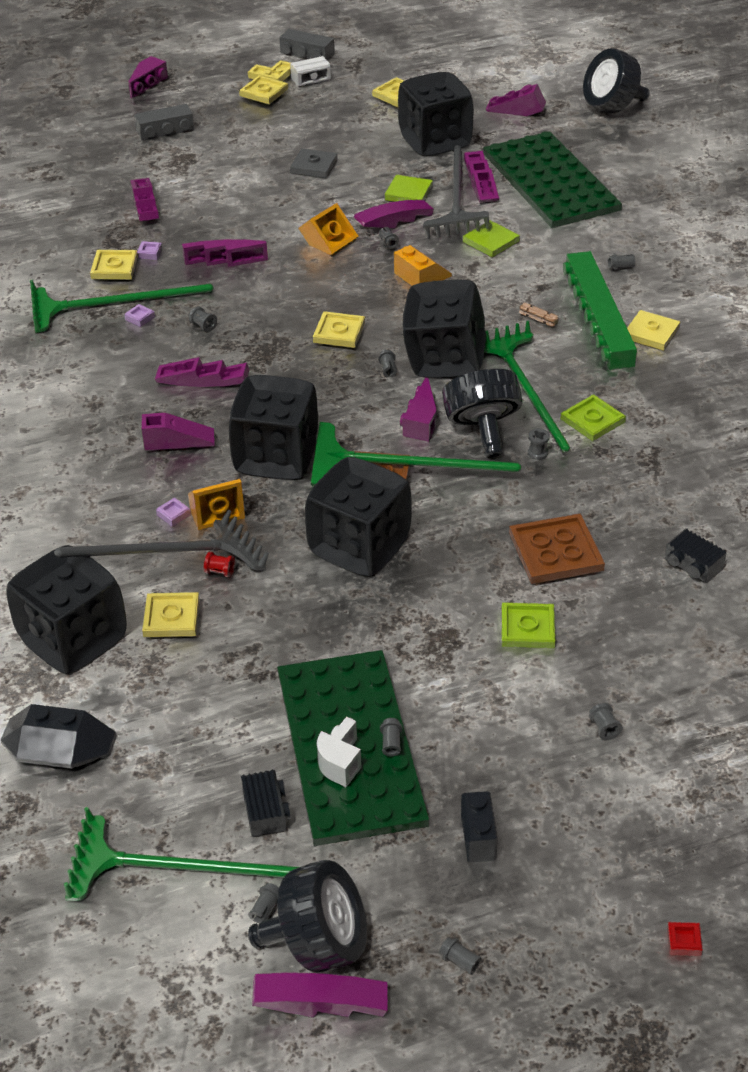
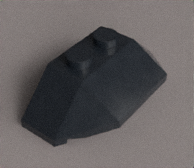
(57, 736)

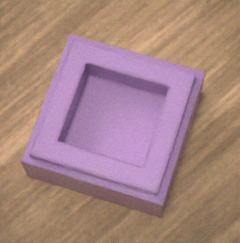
(149, 250)
(139, 315)
(173, 512)

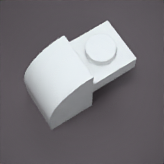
(337, 755)

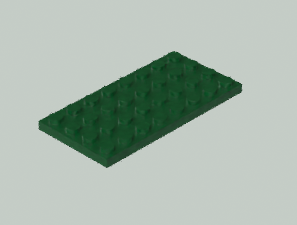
(551, 179)
(386, 789)

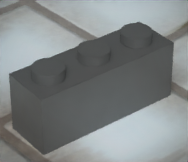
(306, 45)
(164, 121)

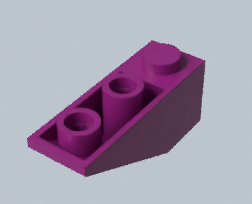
(146, 75)
(521, 102)
(420, 417)
(172, 432)

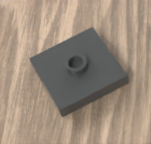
(313, 163)

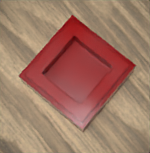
(684, 939)

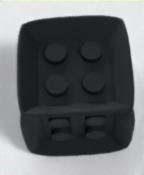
(435, 113)
(444, 328)
(273, 427)
(358, 516)
(67, 610)

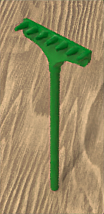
(45, 307)
(504, 347)
(329, 452)
(95, 856)

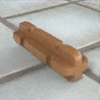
(539, 314)

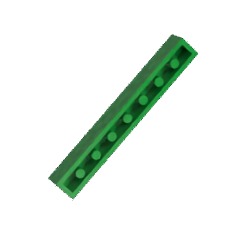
(600, 311)

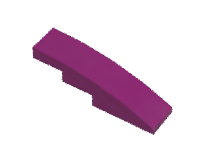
(481, 176)
(144, 199)
(390, 213)
(228, 251)
(196, 374)
(319, 992)

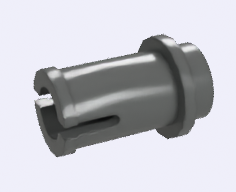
(389, 239)
(621, 261)
(387, 359)
(391, 733)
(264, 903)
(459, 955)

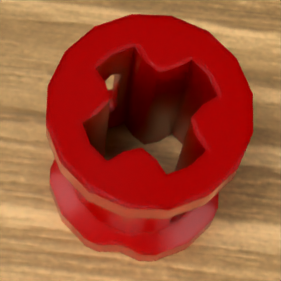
(219, 564)

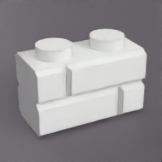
(310, 71)

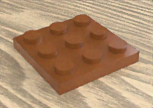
(556, 548)

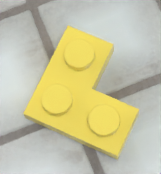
(279, 71)

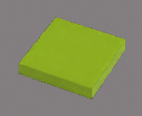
(408, 188)
(491, 240)
(593, 417)
(528, 625)

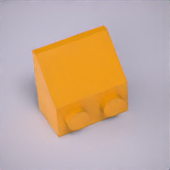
(328, 230)
(417, 267)
(214, 501)

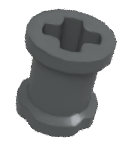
(201, 321)
(538, 444)
(607, 724)

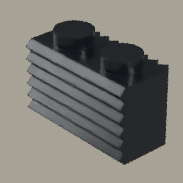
(695, 555)
(264, 804)
(479, 826)

